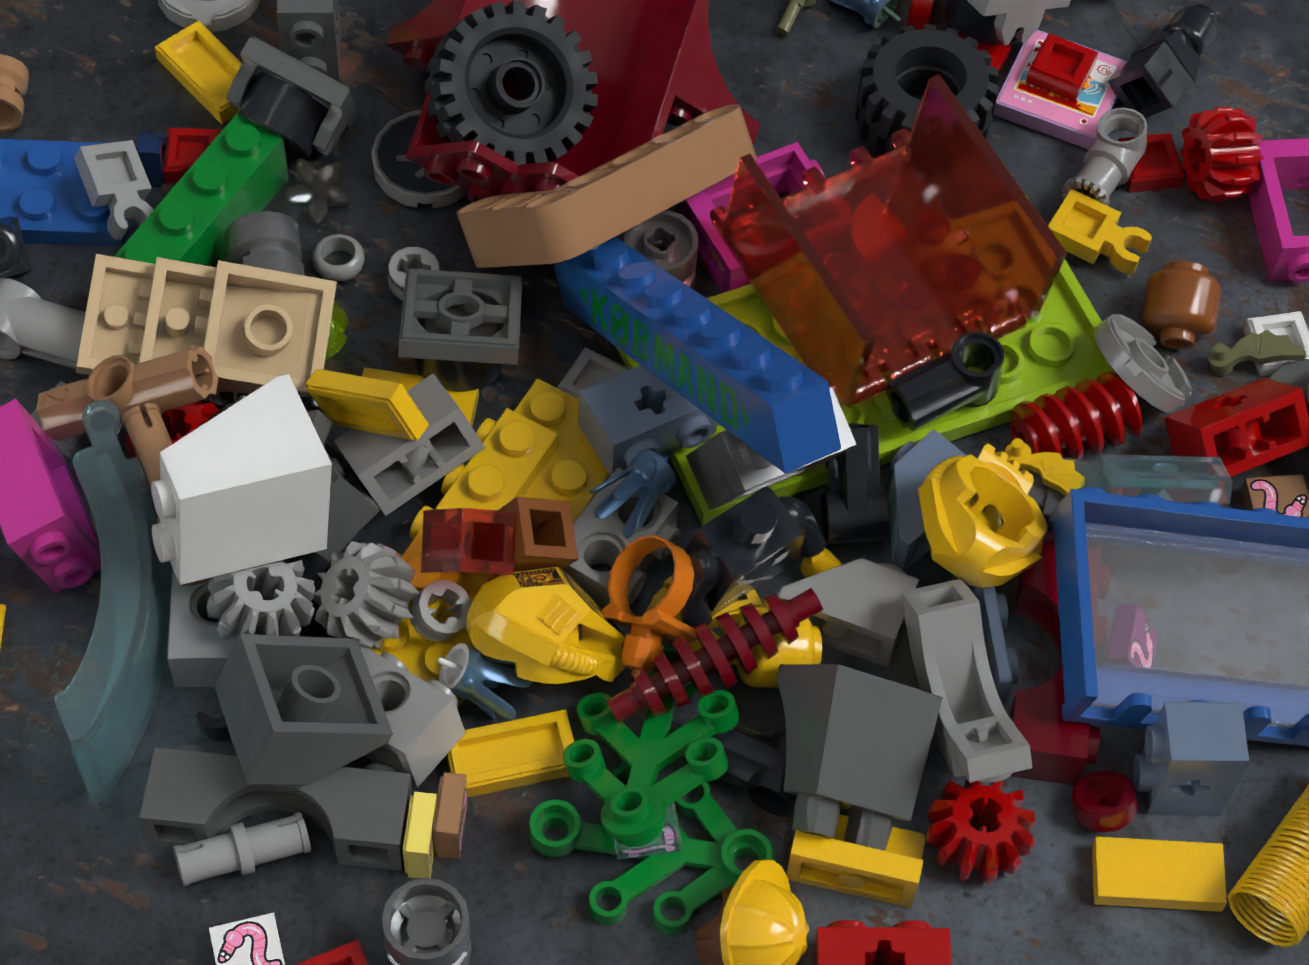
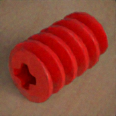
(1078, 415)

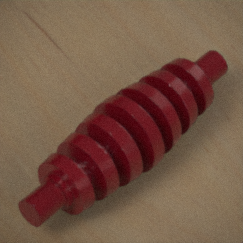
(715, 655)

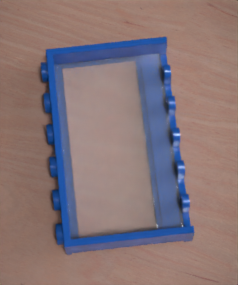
(1182, 610)

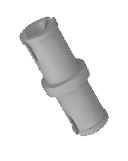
(241, 849)

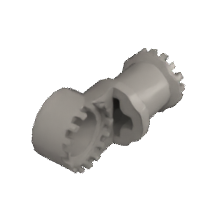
(1110, 161)

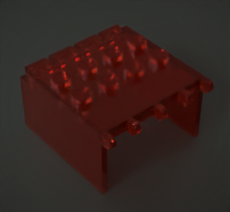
(894, 252)

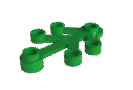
(638, 811)
(716, 856)

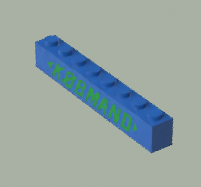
(703, 354)

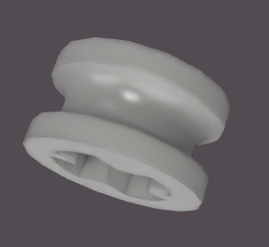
(408, 258)
(424, 622)

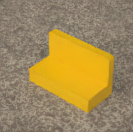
(857, 869)

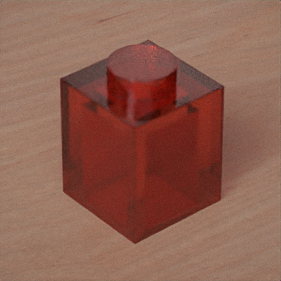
(468, 542)

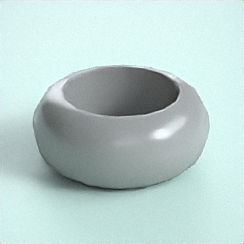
(338, 242)

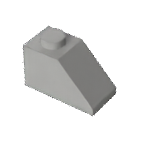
(859, 607)

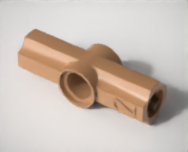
(165, 381)

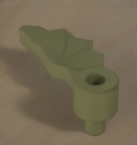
(1255, 347)

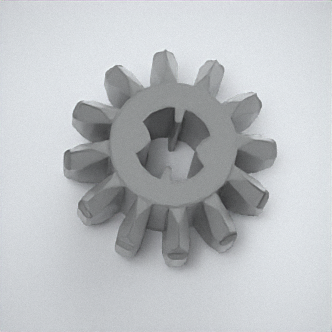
(365, 594)
(262, 600)

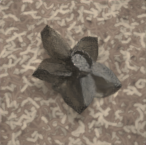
(317, 189)

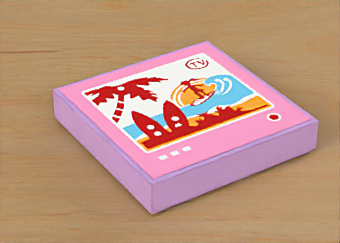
(1050, 112)

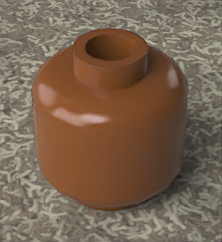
(1181, 304)

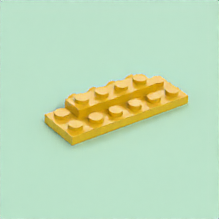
(525, 454)

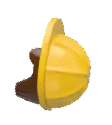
(757, 921)

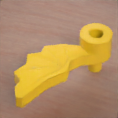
(1051, 467)

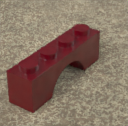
(1056, 746)

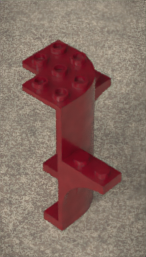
(650, 71)

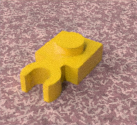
(1091, 228)

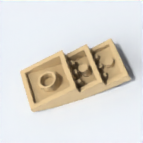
(243, 315)

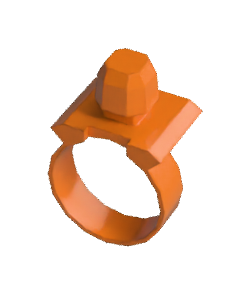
(658, 622)

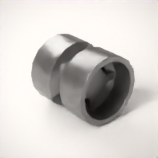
(265, 242)
(669, 243)
(426, 925)

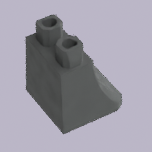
(853, 748)

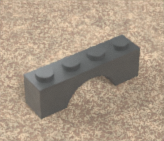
(203, 793)

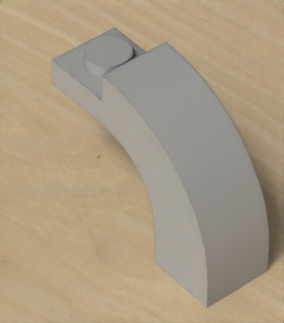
(953, 663)

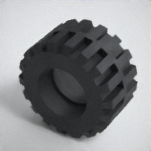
(902, 70)

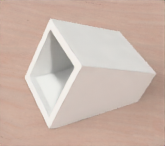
(243, 488)

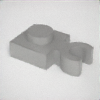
(116, 179)

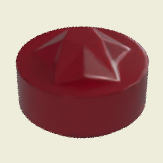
(1104, 801)

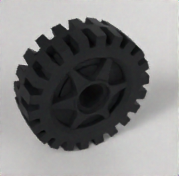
(533, 53)

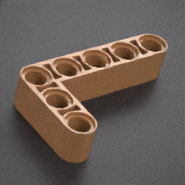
(608, 199)

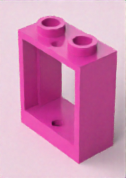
(1283, 168)
(784, 172)
(42, 505)

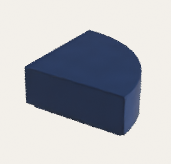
(152, 150)

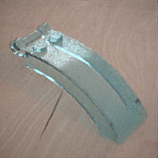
(123, 665)

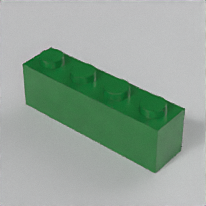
(227, 181)

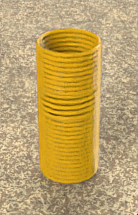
(1274, 889)

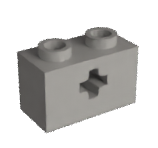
(402, 468)

